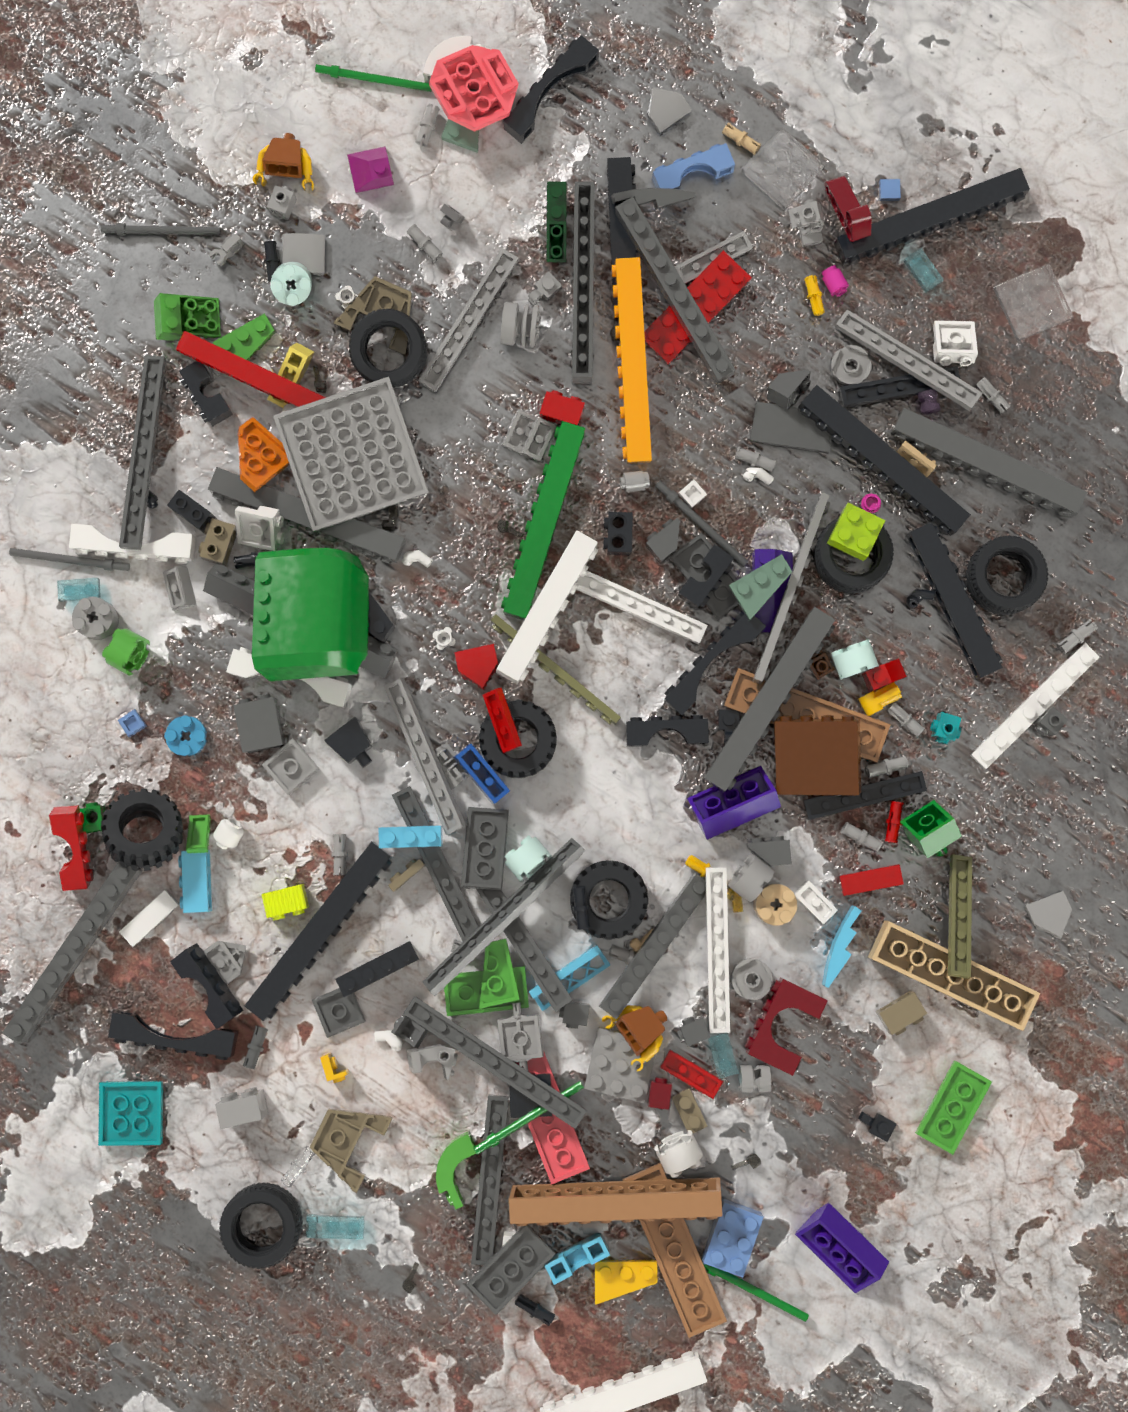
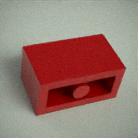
(561, 408)

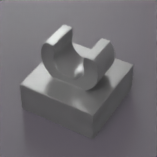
(451, 216)

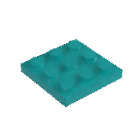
(130, 1113)

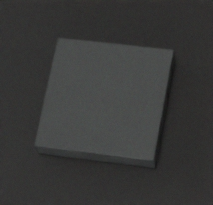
(338, 1012)

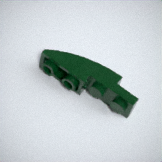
(556, 222)

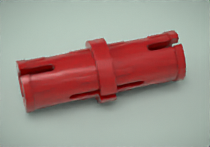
(894, 822)

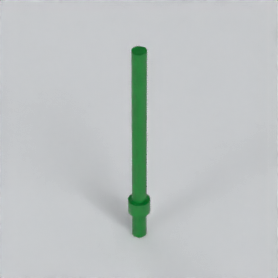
(335, 71)
(494, 1139)
(757, 1292)

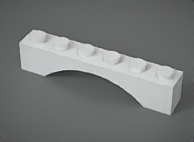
(173, 546)
(330, 690)

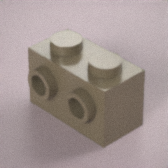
(218, 542)
(901, 1013)

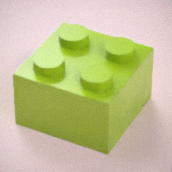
(856, 531)

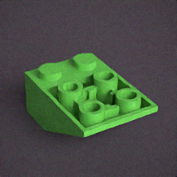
(186, 313)

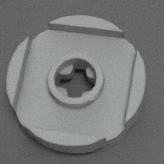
(861, 361)
(763, 981)

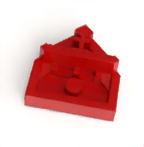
(477, 664)

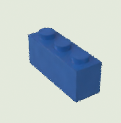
(481, 773)

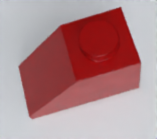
(883, 675)

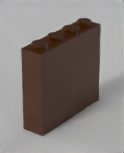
(818, 755)

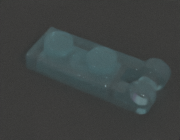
(335, 1226)

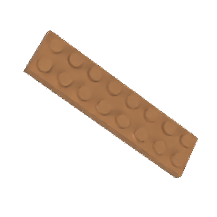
(872, 731)
(681, 1267)

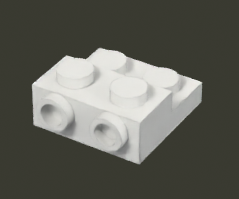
(954, 342)
(259, 527)

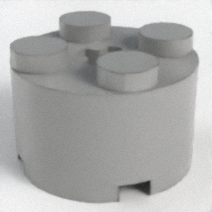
(88, 609)
(751, 878)

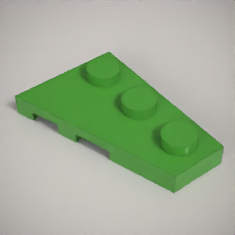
(247, 338)
(498, 976)

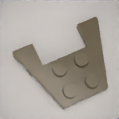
(375, 296)
(338, 1138)

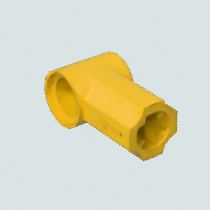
(877, 700)

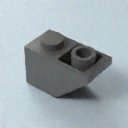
(787, 388)
(665, 542)
(772, 852)

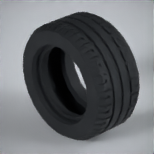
(368, 326)
(1027, 555)
(847, 582)
(234, 1240)

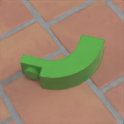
(453, 1154)

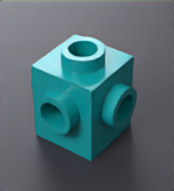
(952, 725)

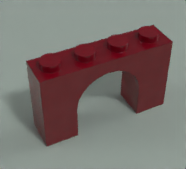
(762, 1044)

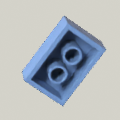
(732, 1238)

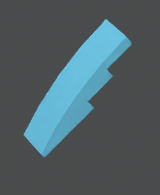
(838, 955)

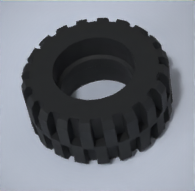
(533, 762)
(139, 805)
(637, 898)

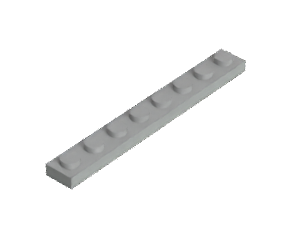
(468, 320)
(908, 360)
(425, 756)

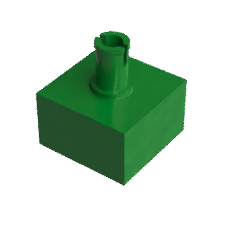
(931, 829)

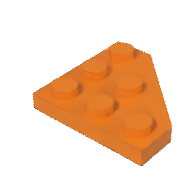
(259, 454)

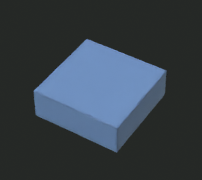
(889, 190)
(132, 723)

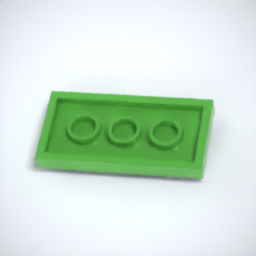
(464, 993)
(953, 1107)

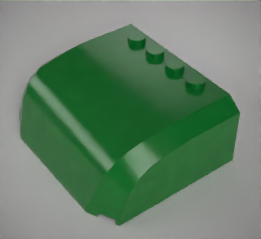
(309, 614)

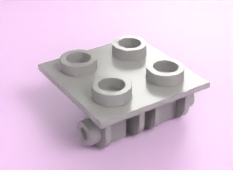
(452, 770)

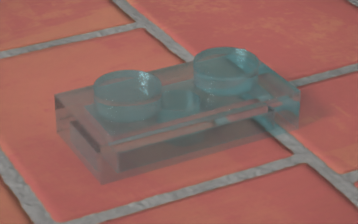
(923, 270)
(78, 589)
(723, 1055)

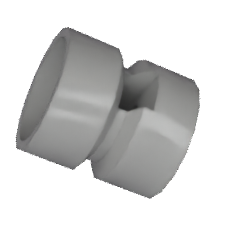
(754, 1078)

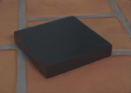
(521, 1104)

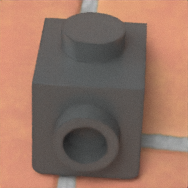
(1050, 723)
(409, 1031)

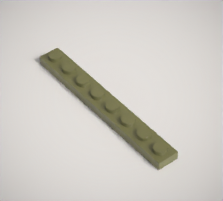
(561, 675)

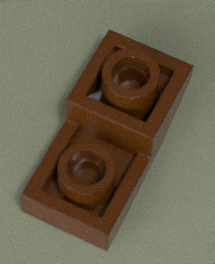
(821, 665)

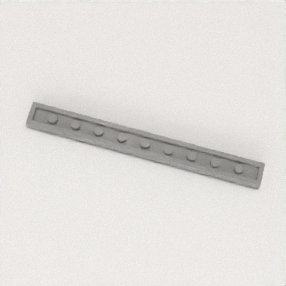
(794, 581)

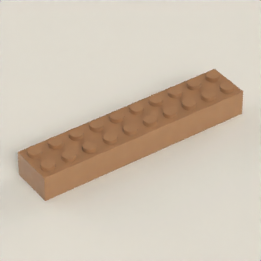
(615, 1201)

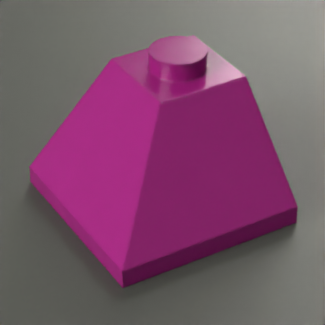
(370, 169)

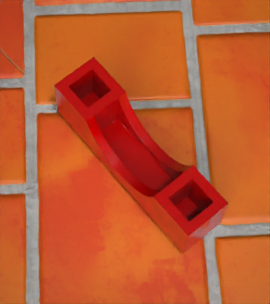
(67, 824)

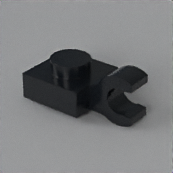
(727, 722)
(879, 1125)

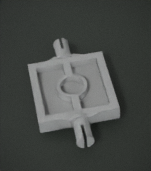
(520, 1037)

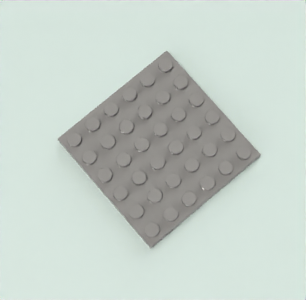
(350, 454)

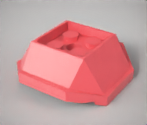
(478, 70)

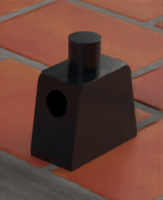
(351, 743)

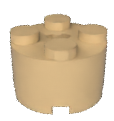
(783, 913)

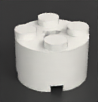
(679, 1153)

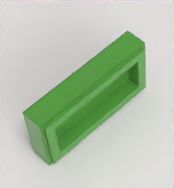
(198, 833)

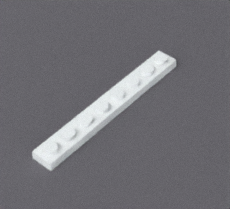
(641, 607)
(1034, 706)
(717, 950)

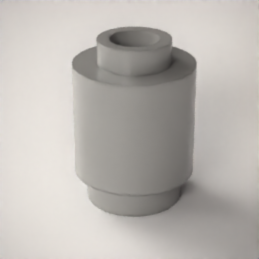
(634, 481)
(594, 1227)

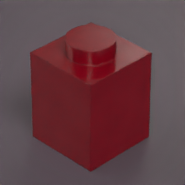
(659, 1093)

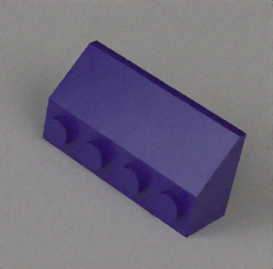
(748, 799)
(842, 1248)

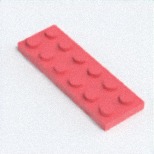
(554, 1138)

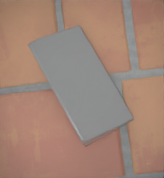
(179, 587)

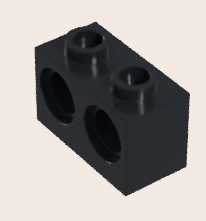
(190, 510)
(623, 533)

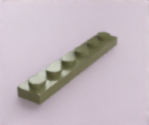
(960, 916)

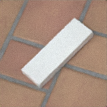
(149, 918)

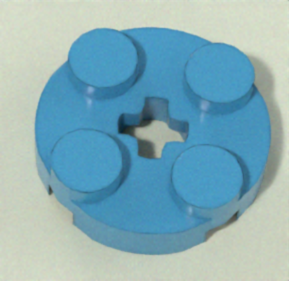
(174, 736)

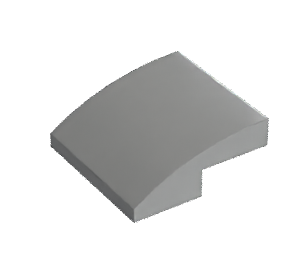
(305, 249)
(528, 435)

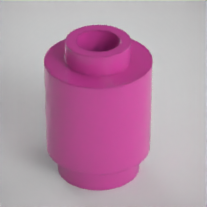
(835, 281)

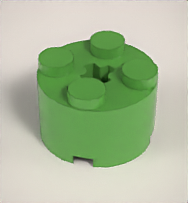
(126, 651)

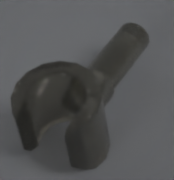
(320, 386)
(503, 528)
(752, 1159)
(408, 1285)

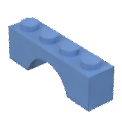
(715, 161)

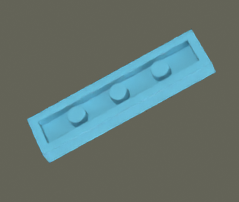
(569, 969)

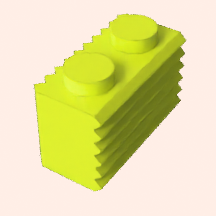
(285, 901)

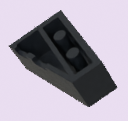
(378, 622)

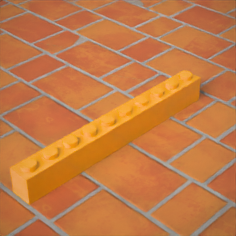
(633, 360)

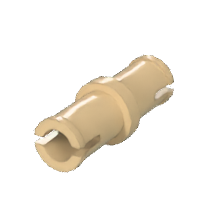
(741, 138)

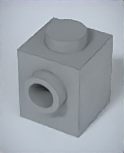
(281, 202)

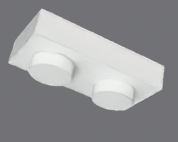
(815, 902)

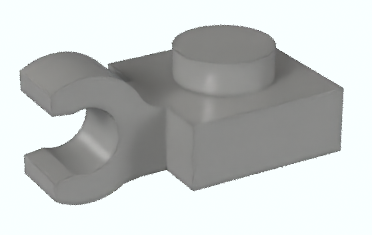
(230, 246)
(545, 287)

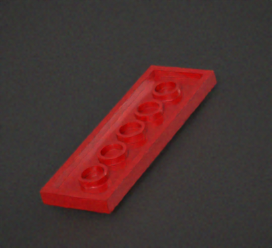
(711, 292)

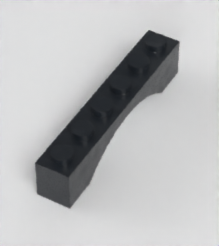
(576, 60)
(685, 693)
(131, 1027)

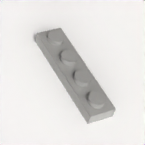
(733, 246)

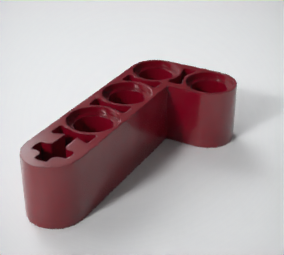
(854, 218)

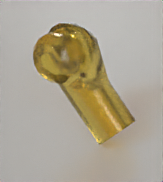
(736, 900)

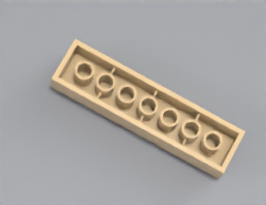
(928, 964)

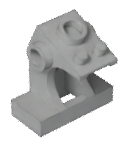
(809, 216)
(420, 1056)

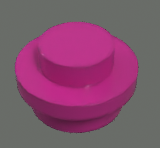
(871, 503)

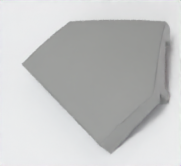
(666, 108)
(1050, 913)
(226, 959)

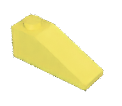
(294, 366)

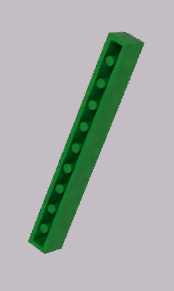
(544, 520)

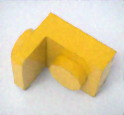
(330, 1065)

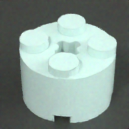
(291, 295)
(854, 659)
(527, 858)

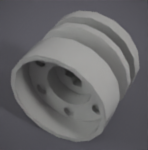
(520, 324)

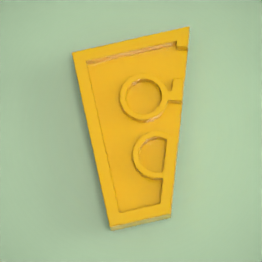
(621, 1277)

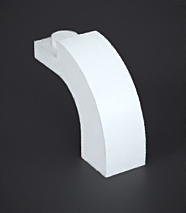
(444, 49)

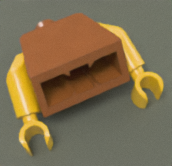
(285, 159)
(641, 1030)

